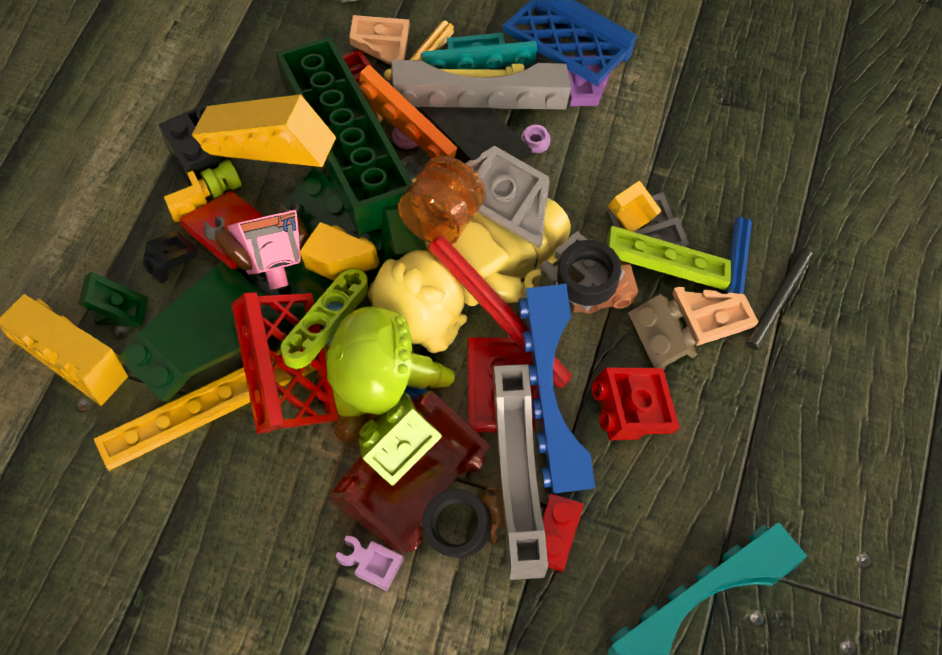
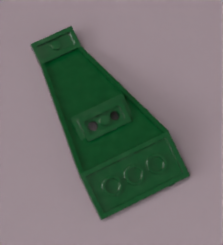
(201, 324)

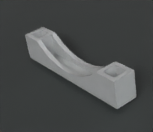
(534, 88)
(518, 478)

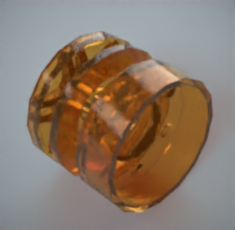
(442, 199)

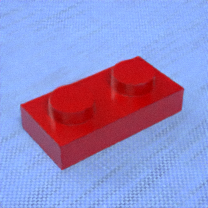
(560, 527)

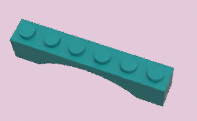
(761, 562)

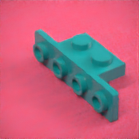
(481, 52)

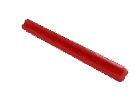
(489, 300)

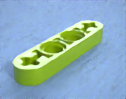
(321, 315)

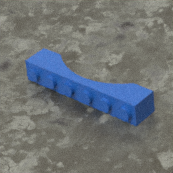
(566, 460)

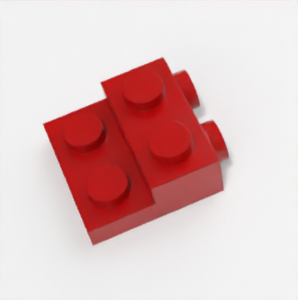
(634, 403)

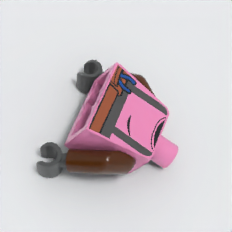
(263, 243)

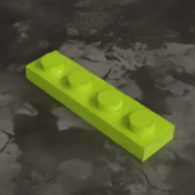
(670, 258)

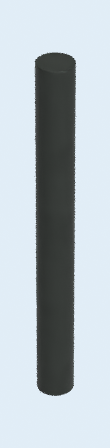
(779, 299)

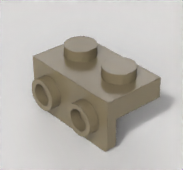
(662, 331)

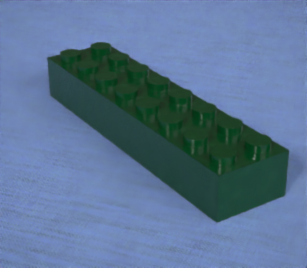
(361, 158)

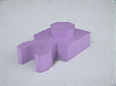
(375, 564)

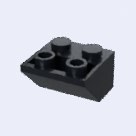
(184, 147)

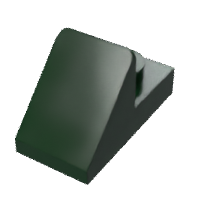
(397, 237)
(112, 302)

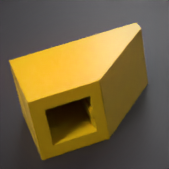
(333, 251)

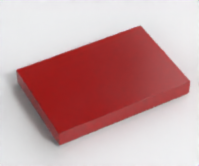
(231, 209)
(482, 356)

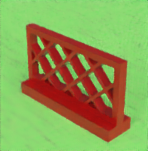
(259, 370)

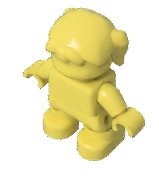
(433, 298)

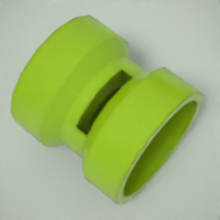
(221, 178)

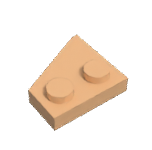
(380, 37)
(714, 314)

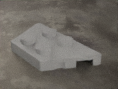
(513, 194)

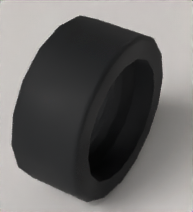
(597, 252)
(430, 522)

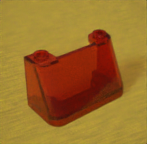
(398, 510)

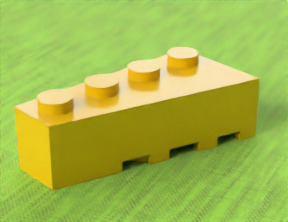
(266, 130)
(64, 348)

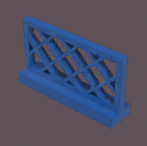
(578, 22)

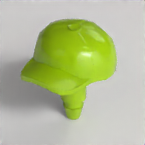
(373, 363)

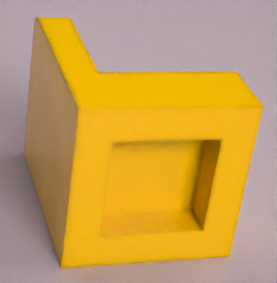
(634, 207)

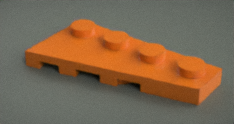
(403, 115)

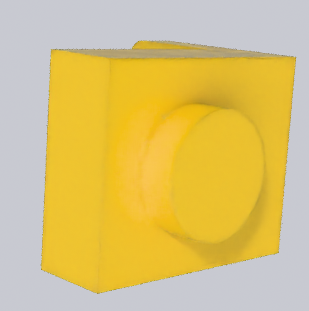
(187, 199)

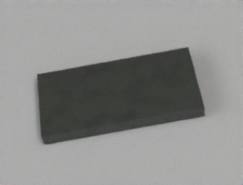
(475, 131)

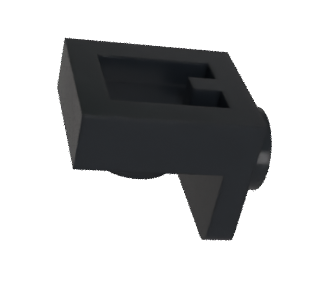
(166, 253)

